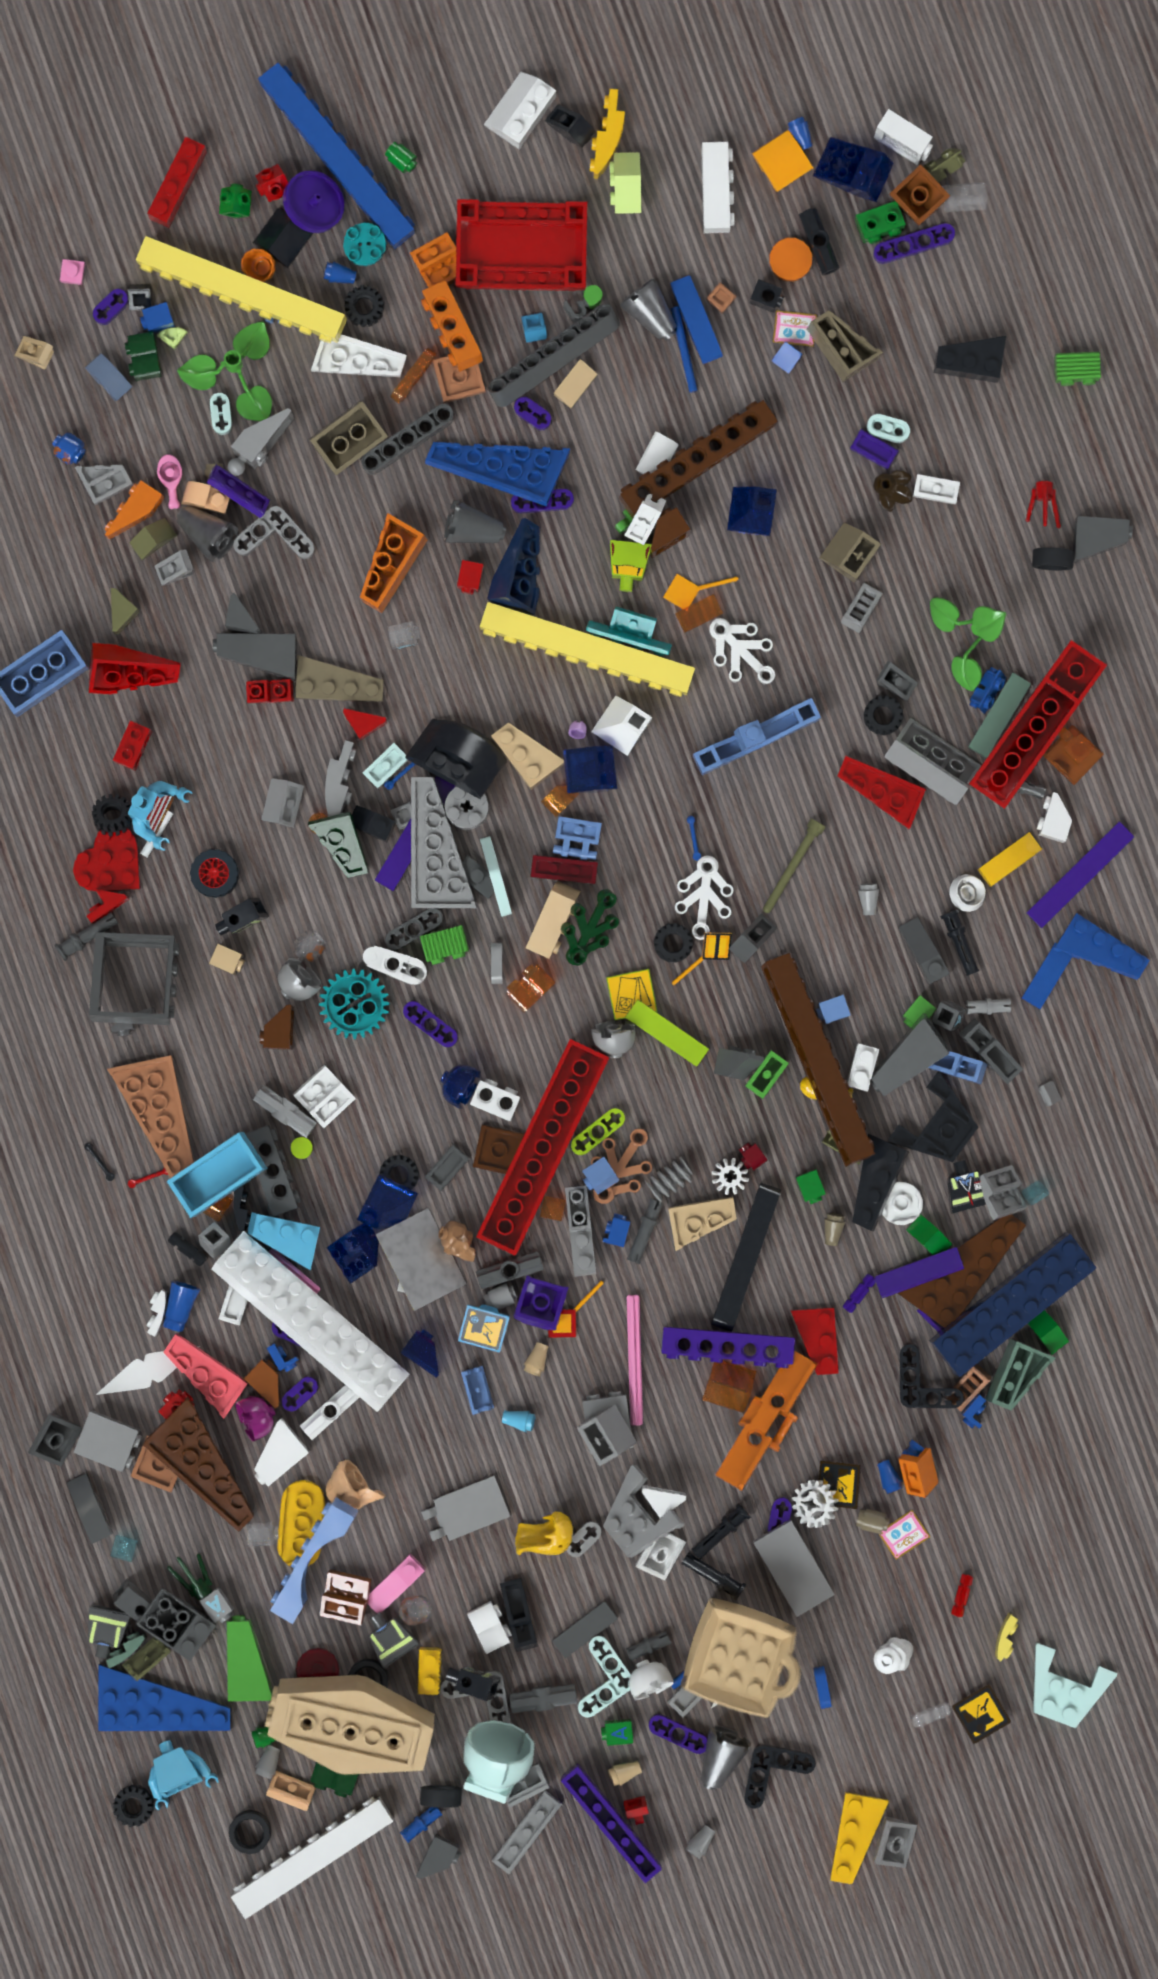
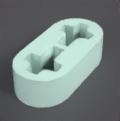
(215, 414)

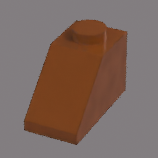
(266, 1381)

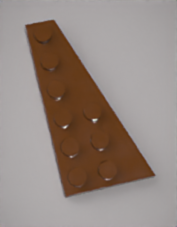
(191, 1455)

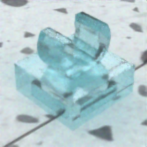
(123, 1548)

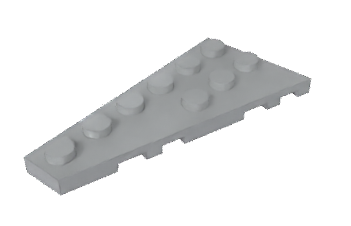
(436, 865)

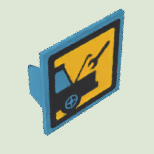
(483, 1327)

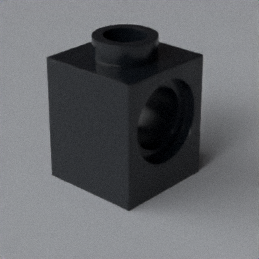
(763, 287)

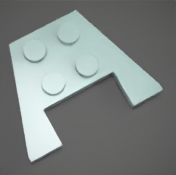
(1061, 1697)

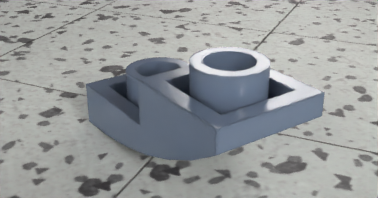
(108, 376)

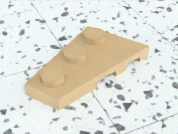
(699, 1218)

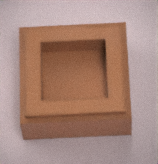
(721, 298)

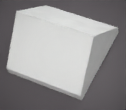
(663, 1499)
(660, 1556)

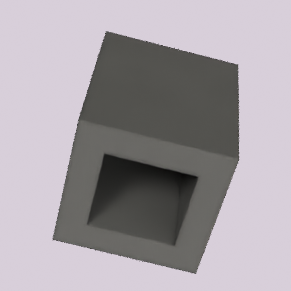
(949, 1015)

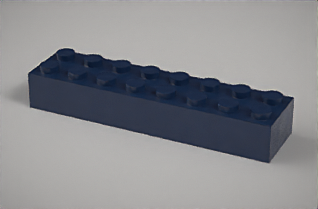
(1012, 1304)

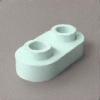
(888, 425)

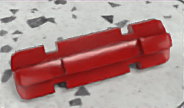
(962, 1595)

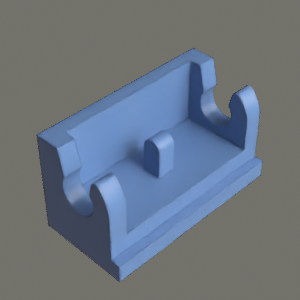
(477, 1390)

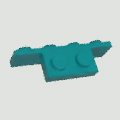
(632, 629)

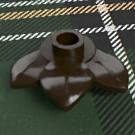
(896, 491)

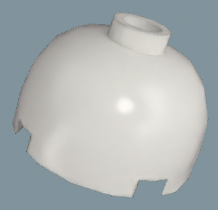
(649, 1679)

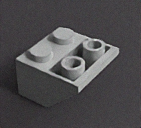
(607, 1435)

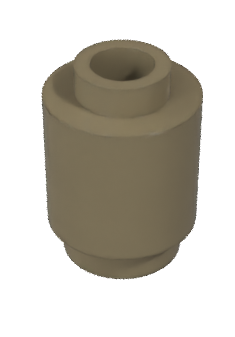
(872, 1521)

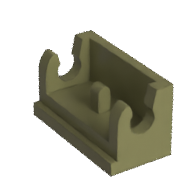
(146, 1658)

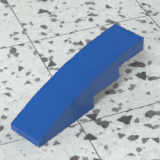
(696, 319)

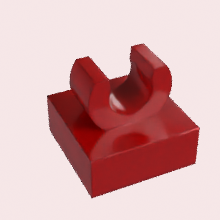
(636, 1808)

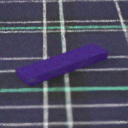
(919, 1272)

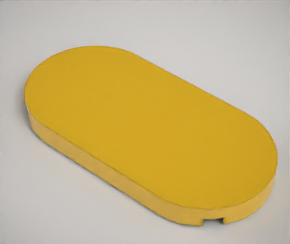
(299, 1511)

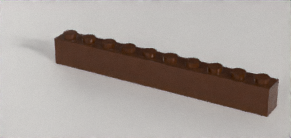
(818, 1060)

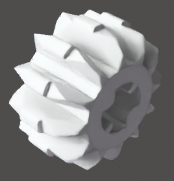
(726, 1169)

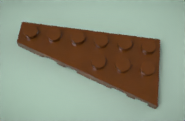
(949, 1295)

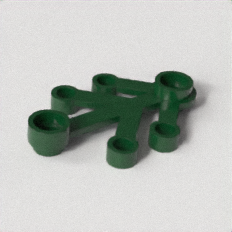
(578, 950)

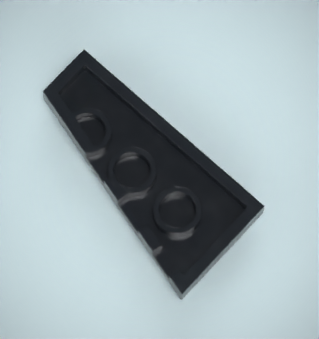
(877, 1182)

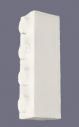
(715, 184)

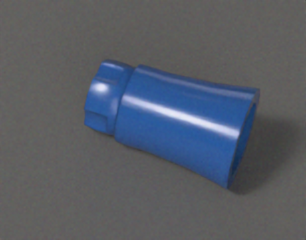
(179, 1305)

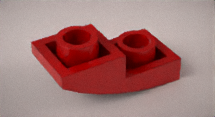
(269, 691)

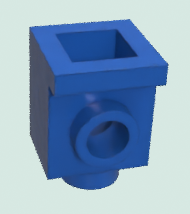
(617, 1230)

